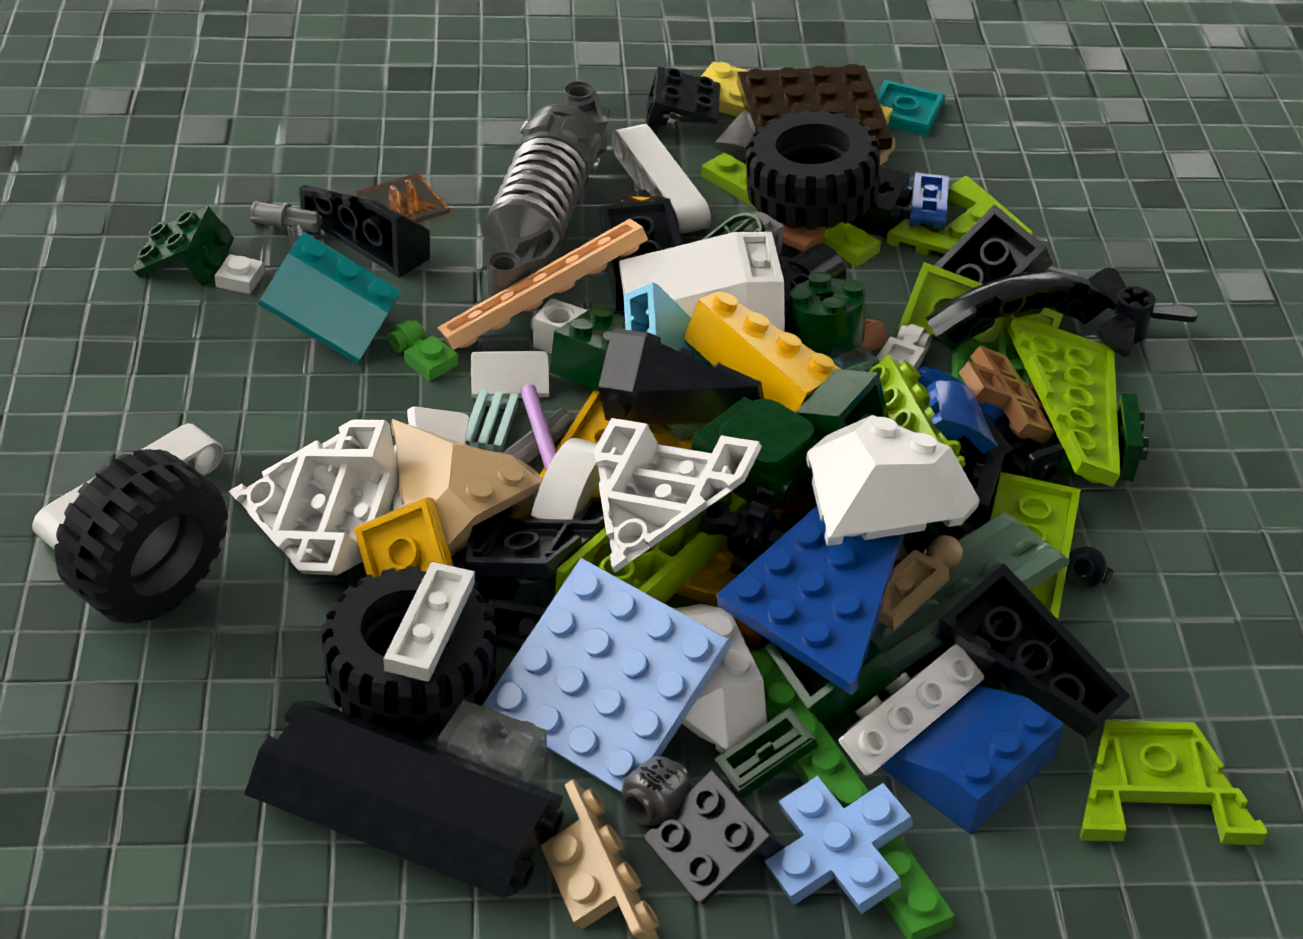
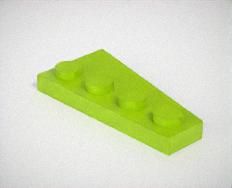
(938, 286)

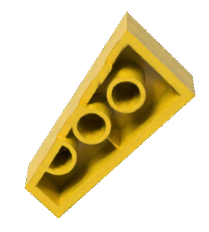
(753, 346)

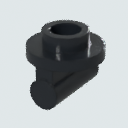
(1088, 567)

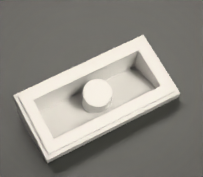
(509, 372)

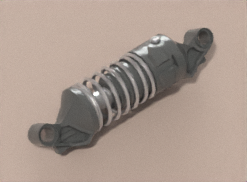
(544, 185)

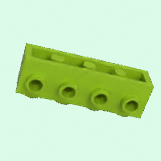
(906, 397)

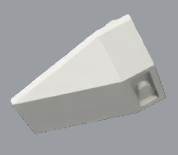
(729, 263)

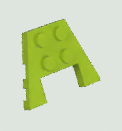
(963, 193)
(1162, 766)

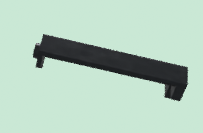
(405, 797)

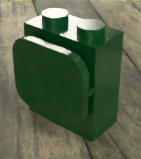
(783, 440)

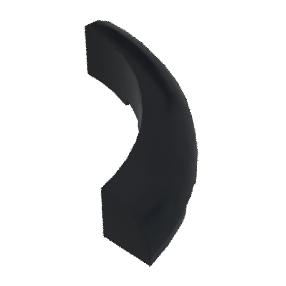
(1016, 295)

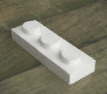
(429, 621)

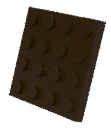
(832, 89)

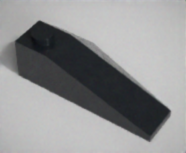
(370, 228)
(664, 385)

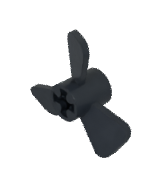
(1132, 312)

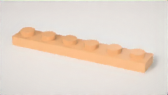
(553, 278)

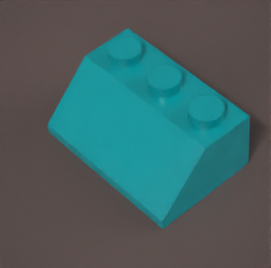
(329, 297)

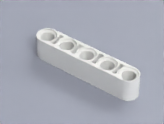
(660, 175)
(185, 442)

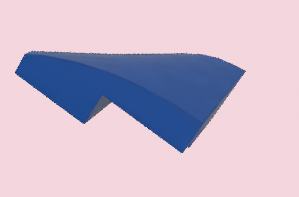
(959, 414)

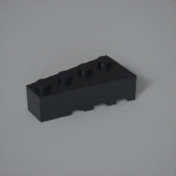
(1031, 651)

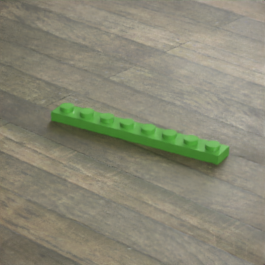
(917, 904)

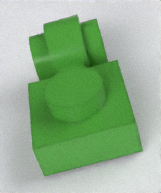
(427, 356)

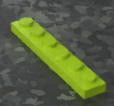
(847, 240)

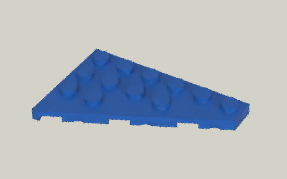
(816, 597)

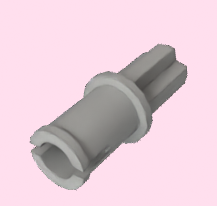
(285, 216)

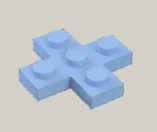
(839, 844)

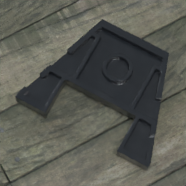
(529, 546)

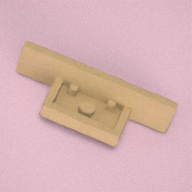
(592, 871)

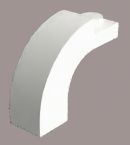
(568, 482)

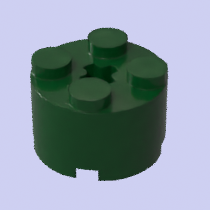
(827, 313)

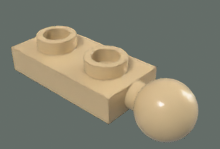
(918, 579)

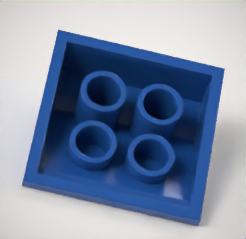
(977, 754)

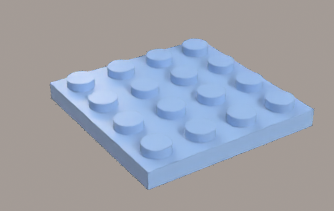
(608, 674)

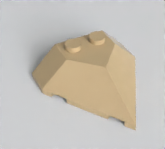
(462, 479)

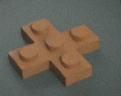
(999, 384)

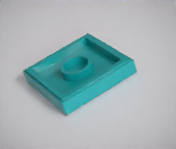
(912, 107)

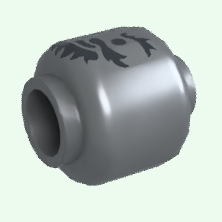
(655, 790)

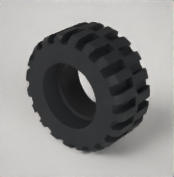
(813, 169)
(140, 536)
(367, 623)

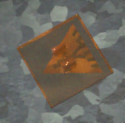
(409, 196)

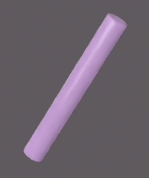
(539, 424)

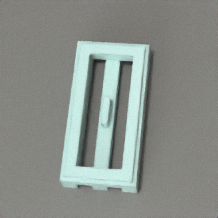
(495, 403)

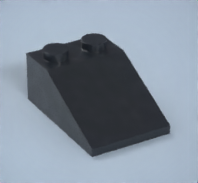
(658, 223)
(995, 249)

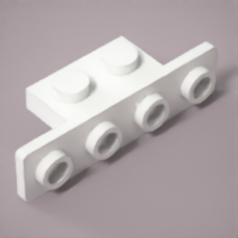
(908, 709)

